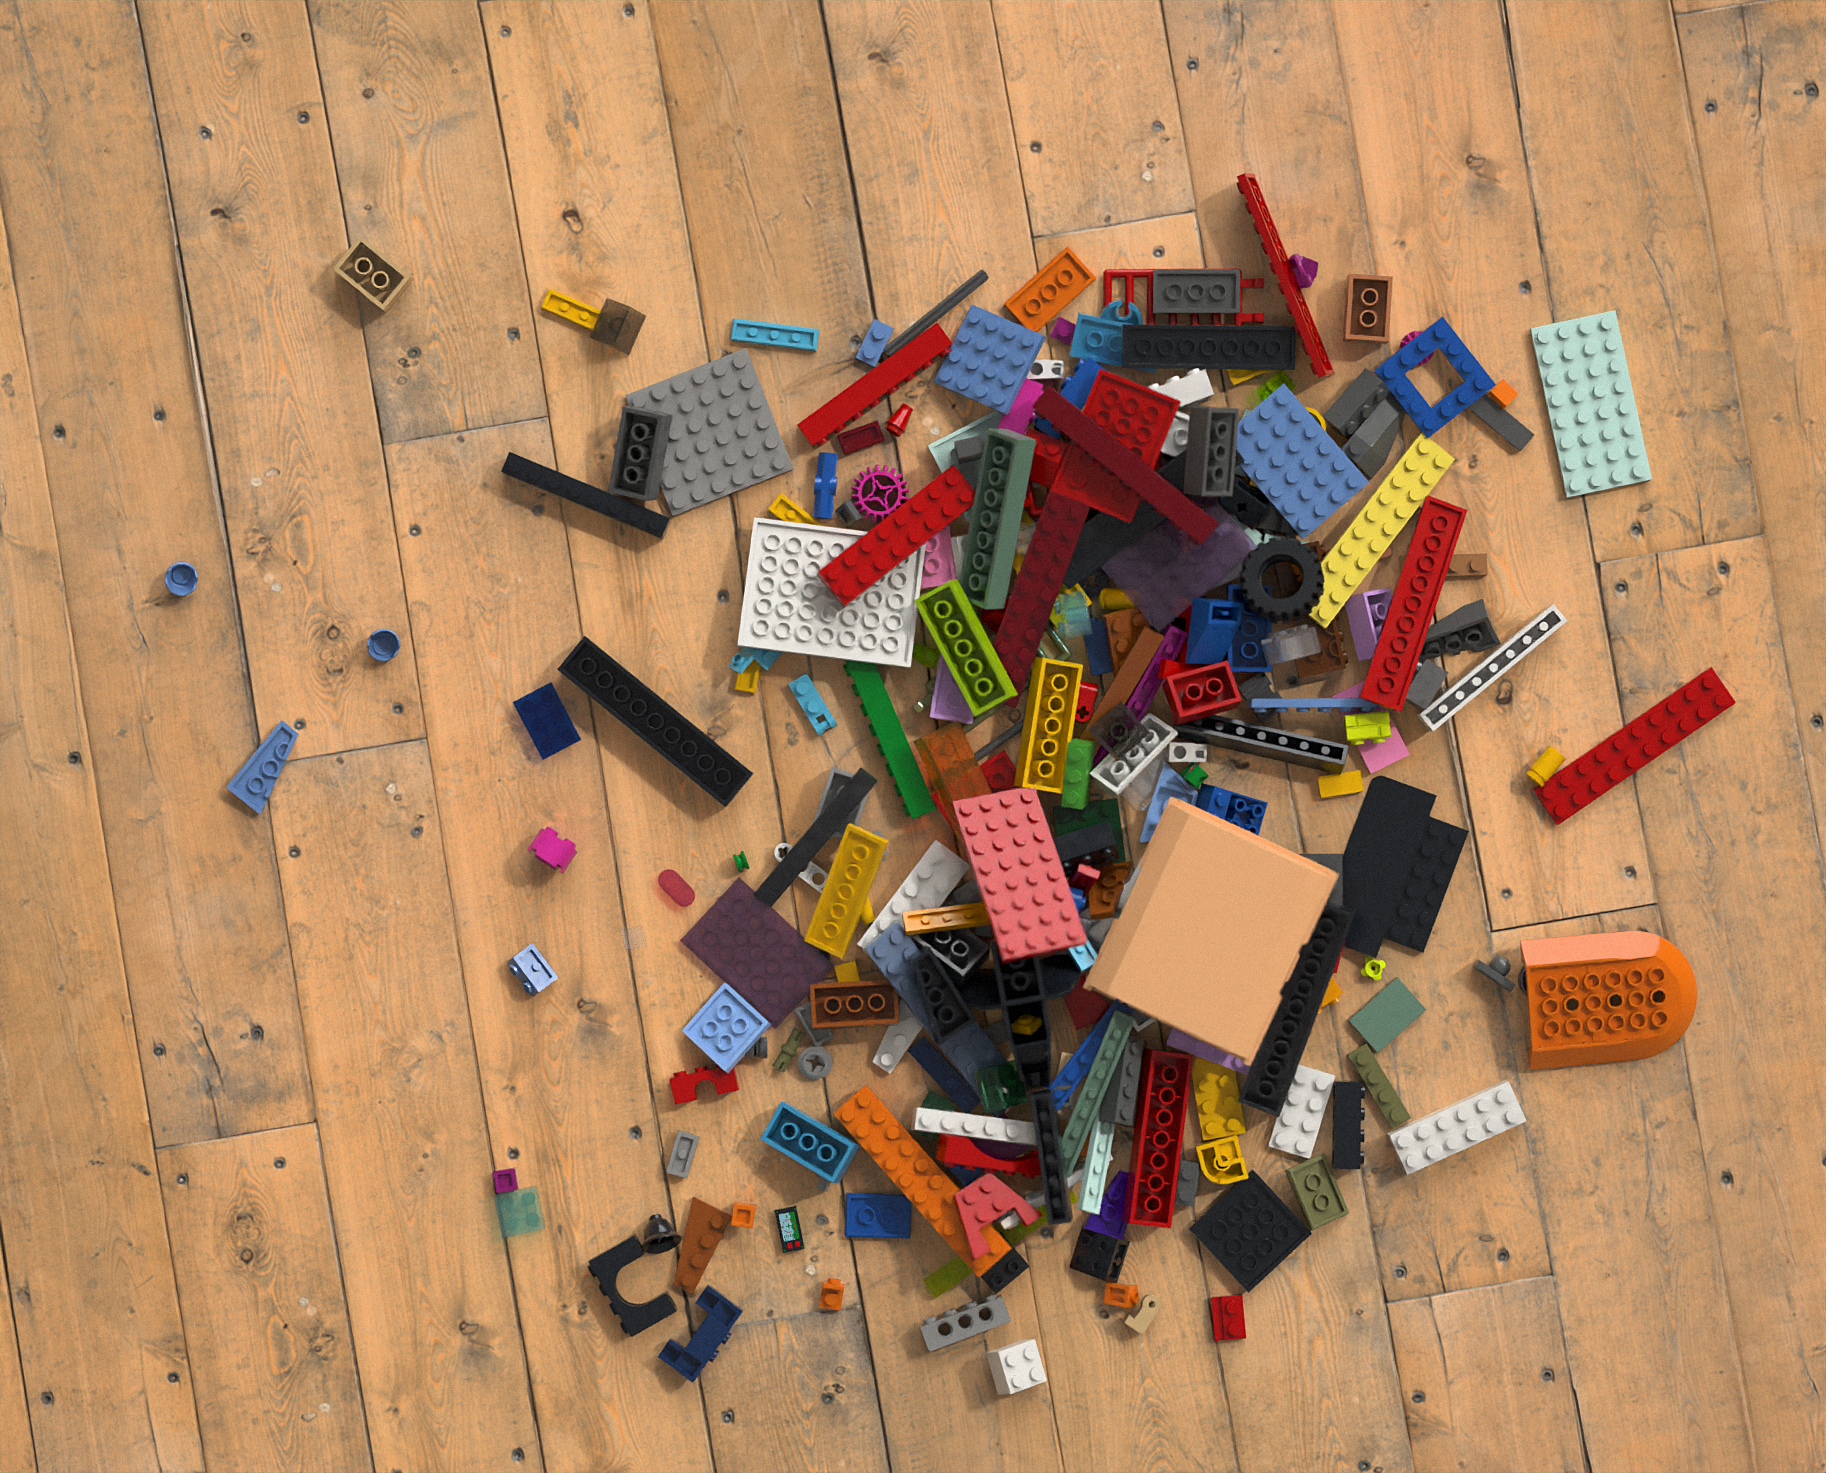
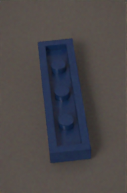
(944, 1075)

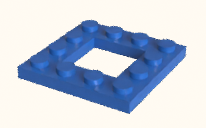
(1475, 378)

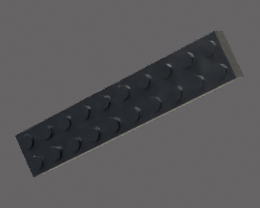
(655, 721)
(1296, 1013)

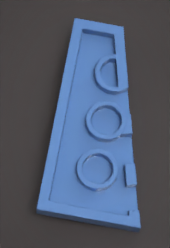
(261, 771)

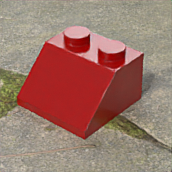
(1046, 458)

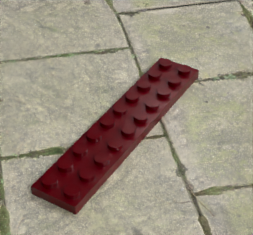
(1038, 586)

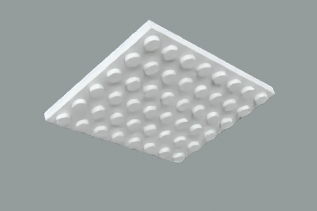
(796, 613)

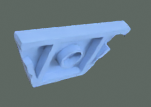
(1169, 785)

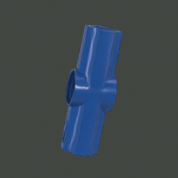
(825, 485)

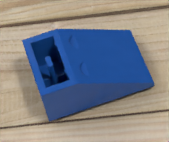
(1212, 629)
(1232, 807)

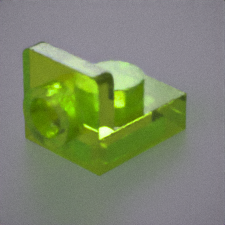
(1273, 384)

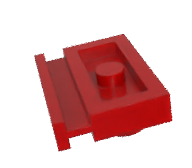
(1228, 1317)

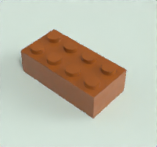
(853, 1005)

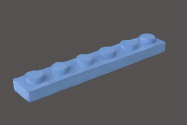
(1304, 705)

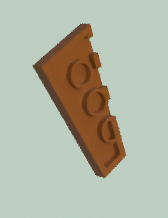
(700, 1240)

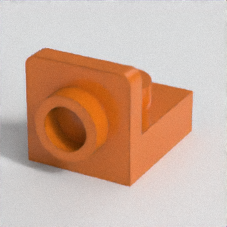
(832, 1294)
(1121, 1294)

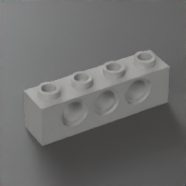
(936, 1340)

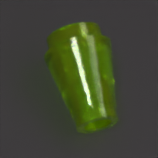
(925, 655)

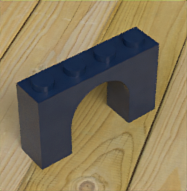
(1097, 649)

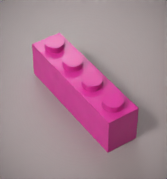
(1022, 410)

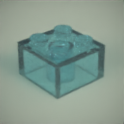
(1073, 615)

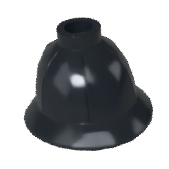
(659, 1236)

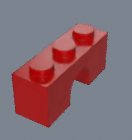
(684, 1084)

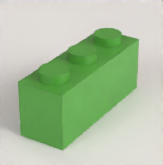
(1077, 773)

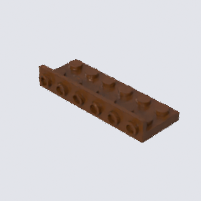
(1330, 638)

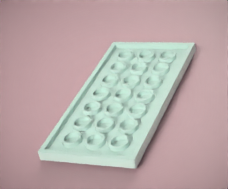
(1590, 404)

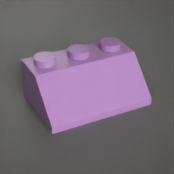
(1366, 617)

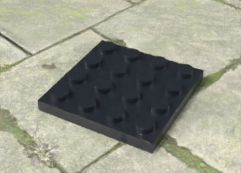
(1250, 1230)

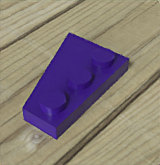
(1111, 1210)

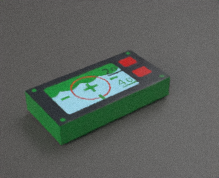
(789, 1229)

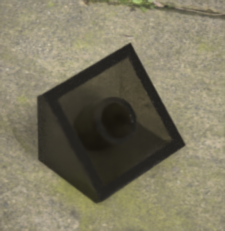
(617, 326)
(1118, 731)

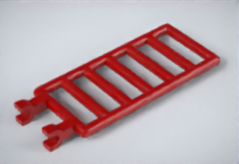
(1130, 274)

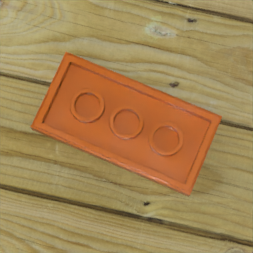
(1050, 291)

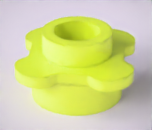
(1379, 965)

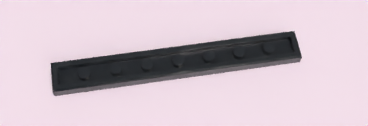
(815, 837)

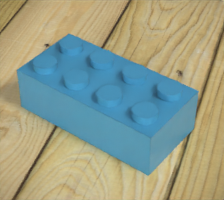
(810, 1142)

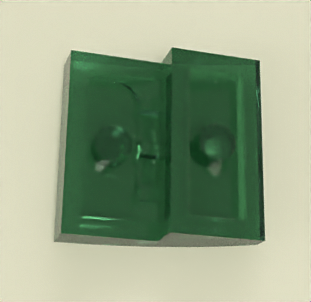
(1000, 1086)

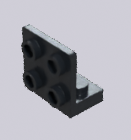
(1099, 1255)

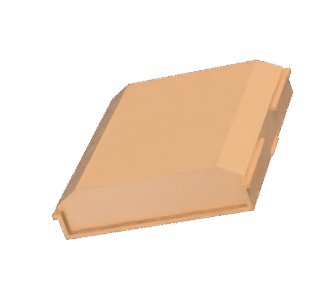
(1211, 929)

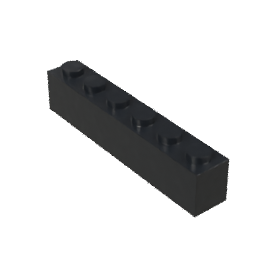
(1051, 1157)

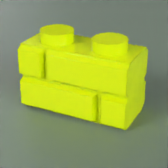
(1367, 726)

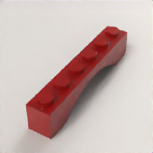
(960, 1150)

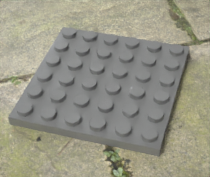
(718, 432)

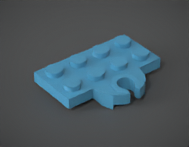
(1102, 336)

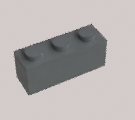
(1356, 403)

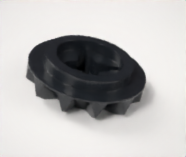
(1101, 581)

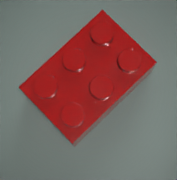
(1201, 692)

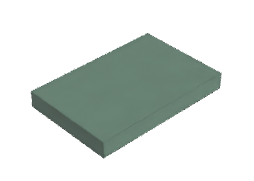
(1387, 1014)

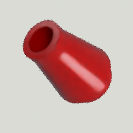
(898, 421)

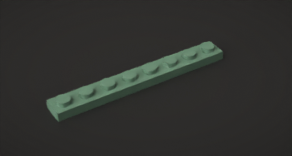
(1095, 1086)

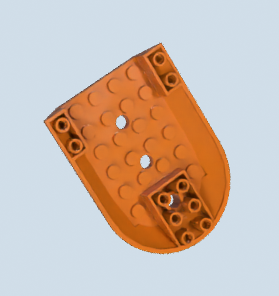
(1591, 972)

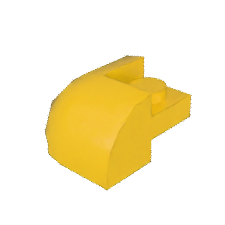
(1222, 1160)

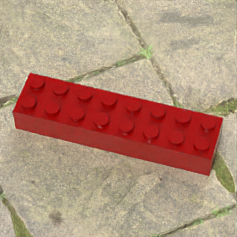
(898, 536)
(1157, 1138)

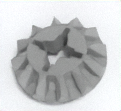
(819, 1070)

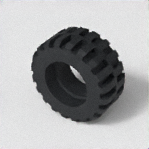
(1272, 553)

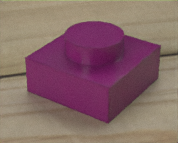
(1063, 331)
(505, 1180)

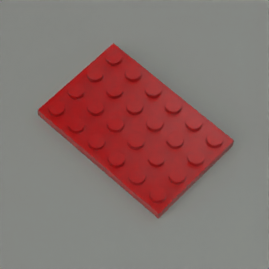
(1134, 417)

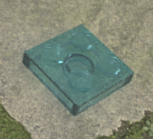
(519, 1211)

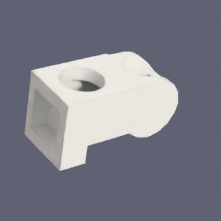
(1046, 370)
(1186, 752)

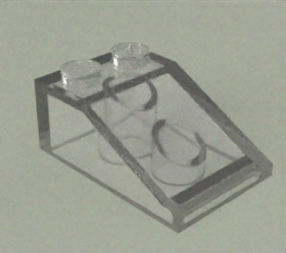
(1142, 787)

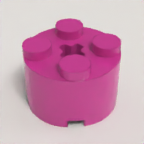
(552, 849)

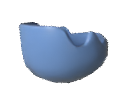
(181, 578)
(383, 645)

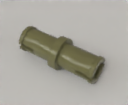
(788, 1049)

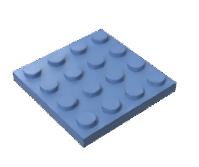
(989, 359)

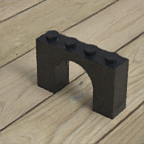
(634, 1316)

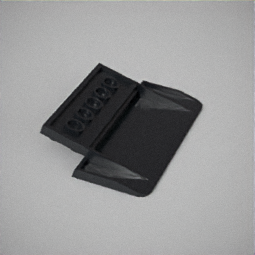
(1397, 867)

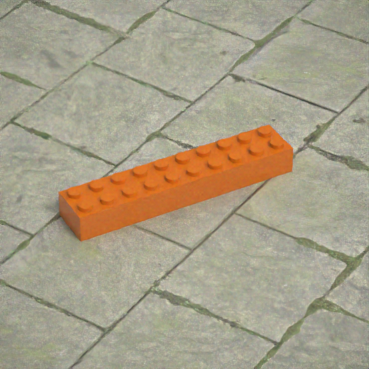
(915, 1174)

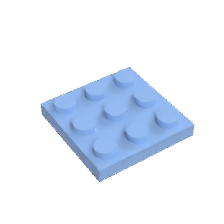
(726, 1027)

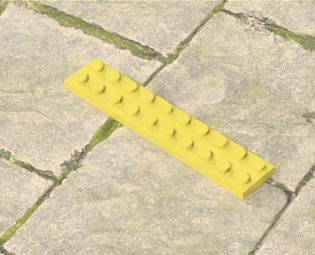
(1379, 524)

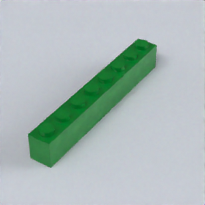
(891, 738)

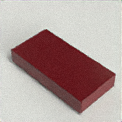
(860, 438)

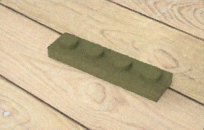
(1379, 1086)

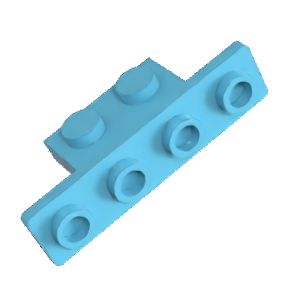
(764, 658)

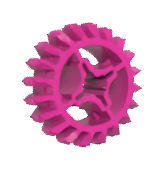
(872, 477)

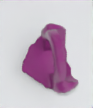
(1304, 269)

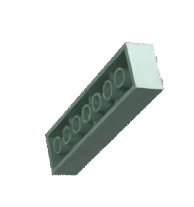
(996, 517)

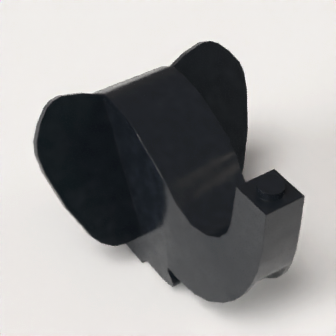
(1022, 989)

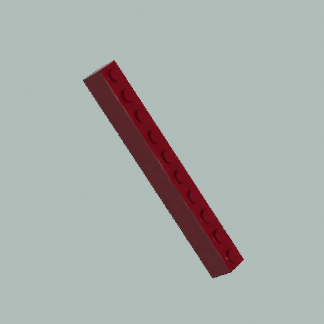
(1126, 465)

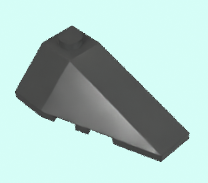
(1374, 438)
(1462, 630)

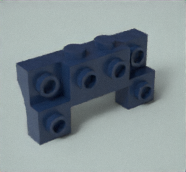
(711, 1333)

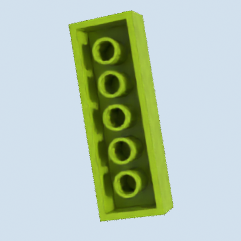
(965, 647)

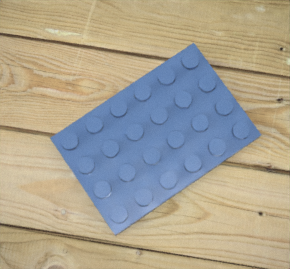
(1295, 462)

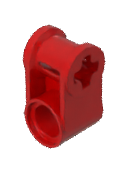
(1086, 700)

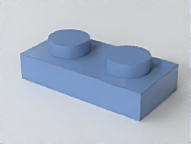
(874, 343)

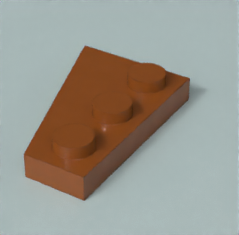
(1108, 889)

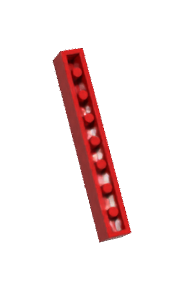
(874, 385)

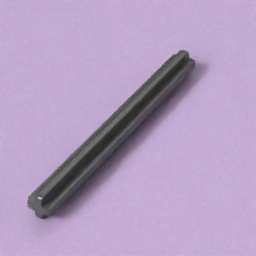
(936, 313)

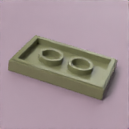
(1317, 1191)

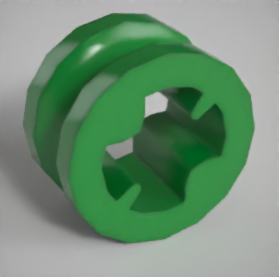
(741, 861)

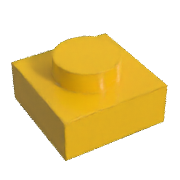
(1026, 1024)

